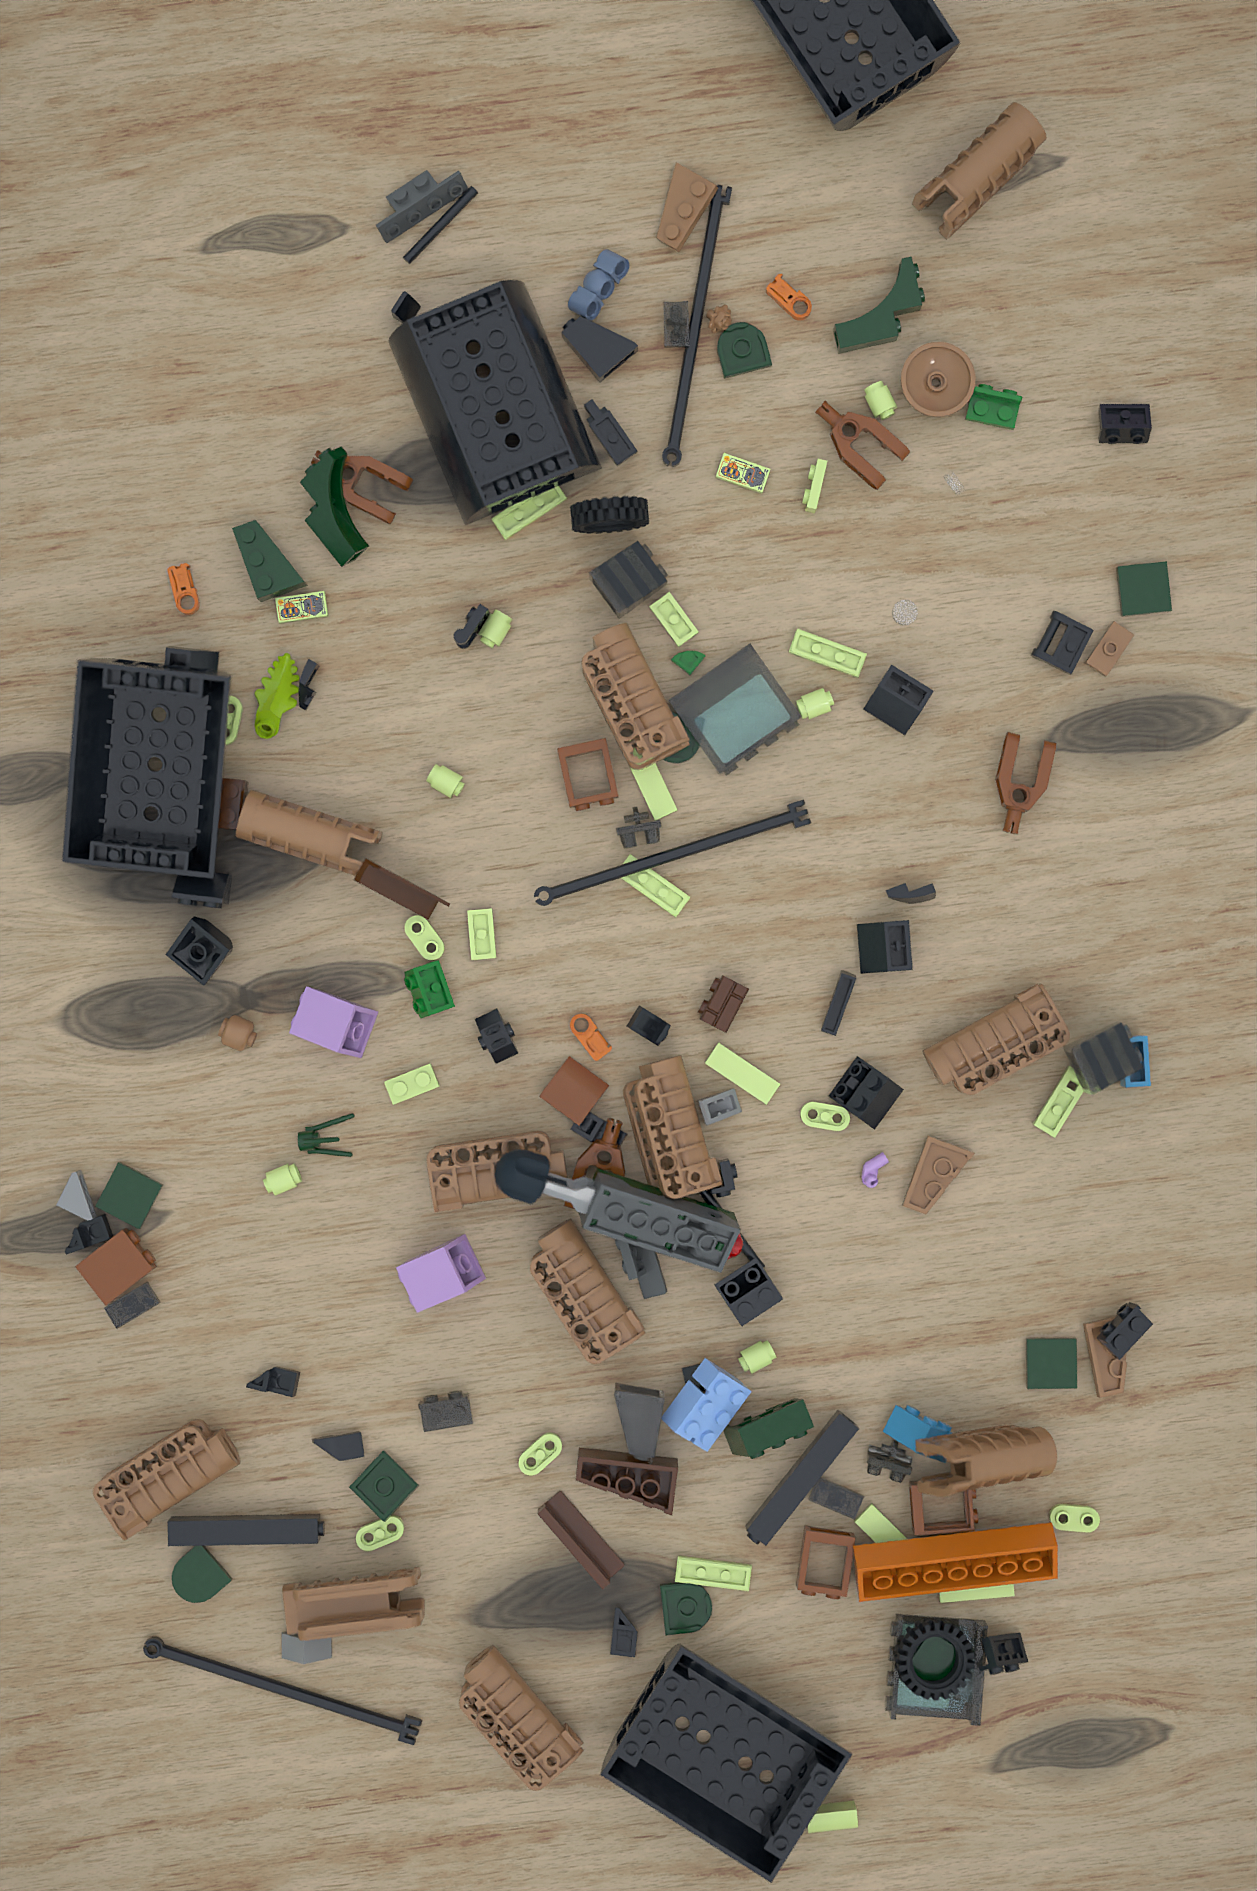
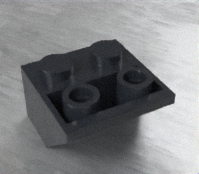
(191, 657)
(898, 700)
(209, 890)
(884, 946)
(866, 1092)
(748, 1291)

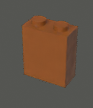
(116, 1265)

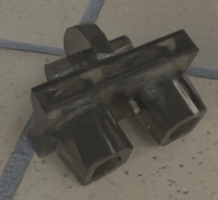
(676, 324)
(627, 833)
(890, 1458)

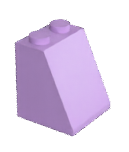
(333, 1022)
(440, 1273)

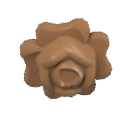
(719, 318)

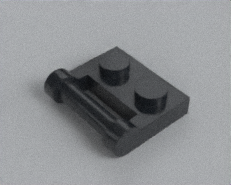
(475, 619)
(1069, 647)

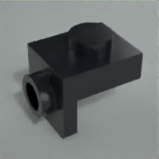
(649, 1026)
(728, 1174)

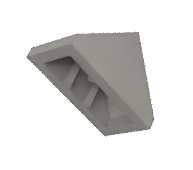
(719, 1106)
(76, 1197)
(305, 1651)

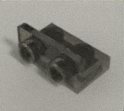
(445, 1411)

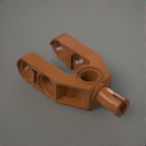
(849, 455)
(377, 468)
(1006, 788)
(590, 1155)

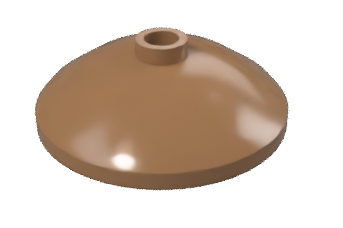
(945, 364)

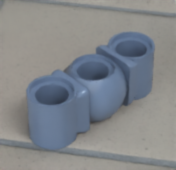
(598, 284)

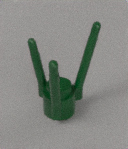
(309, 1140)

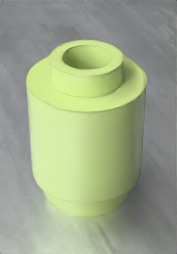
(880, 400)
(495, 629)
(815, 704)
(445, 781)
(282, 1179)
(756, 1356)

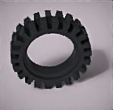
(609, 514)
(957, 1675)

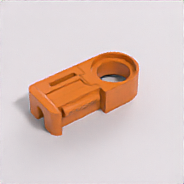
(786, 297)
(183, 586)
(591, 1039)

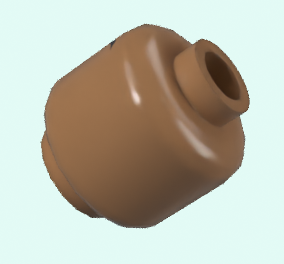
(237, 1033)

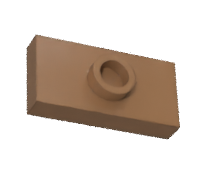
(1109, 648)

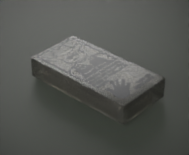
(132, 1305)
(836, 1498)

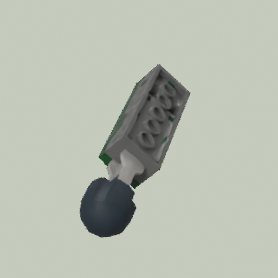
(628, 1210)

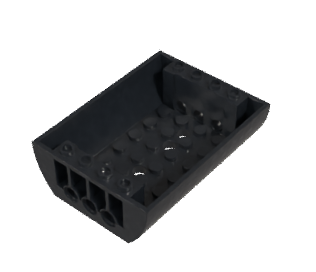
(902, 37)
(462, 407)
(702, 1781)

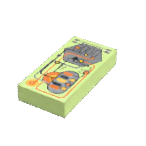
(742, 473)
(301, 607)

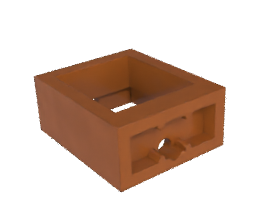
(581, 749)
(917, 1517)
(826, 1536)

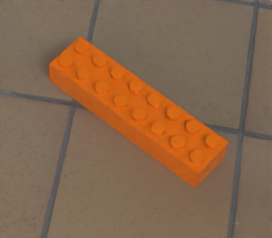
(956, 1562)

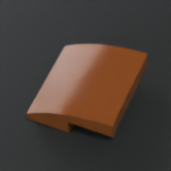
(574, 1091)

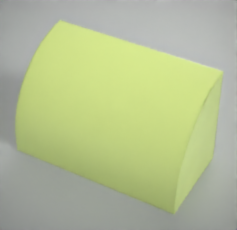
(834, 1817)

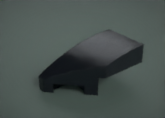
(305, 693)
(902, 894)
(90, 1233)
(277, 1380)
(342, 1446)
(623, 1636)

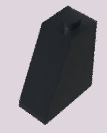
(597, 347)

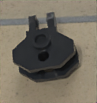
(496, 1036)

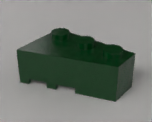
(265, 563)
(769, 1429)

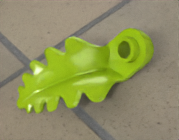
(276, 696)

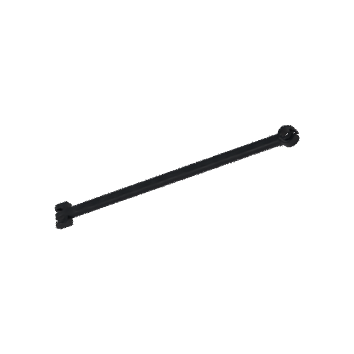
(695, 325)
(676, 853)
(287, 1690)

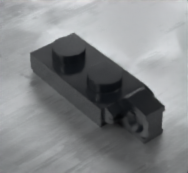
(609, 433)

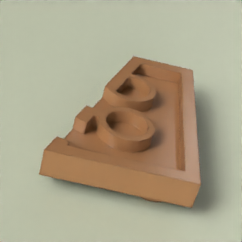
(684, 206)
(934, 1172)
(1107, 1370)

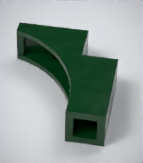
(879, 324)
(330, 515)

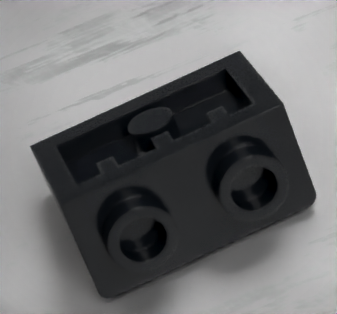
(1124, 423)
(1124, 1330)
(1003, 1653)

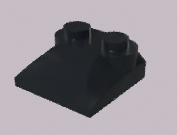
(200, 949)

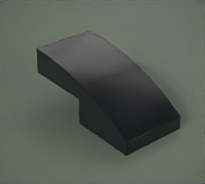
(594, 1127)

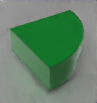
(688, 660)

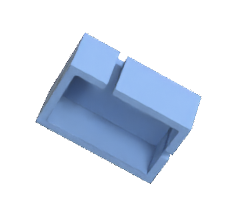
(705, 1415)

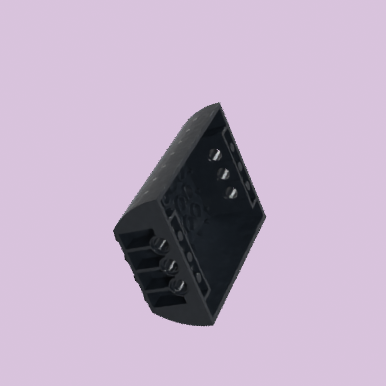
(112, 773)

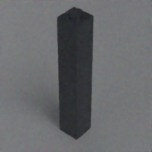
(801, 1478)
(245, 1530)

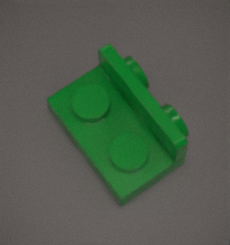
(993, 407)
(428, 989)

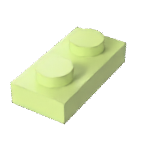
(812, 495)
(673, 619)
(481, 934)
(411, 1084)

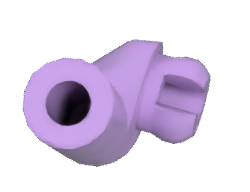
(870, 1170)

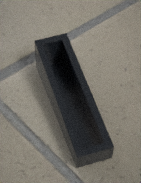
(838, 1002)

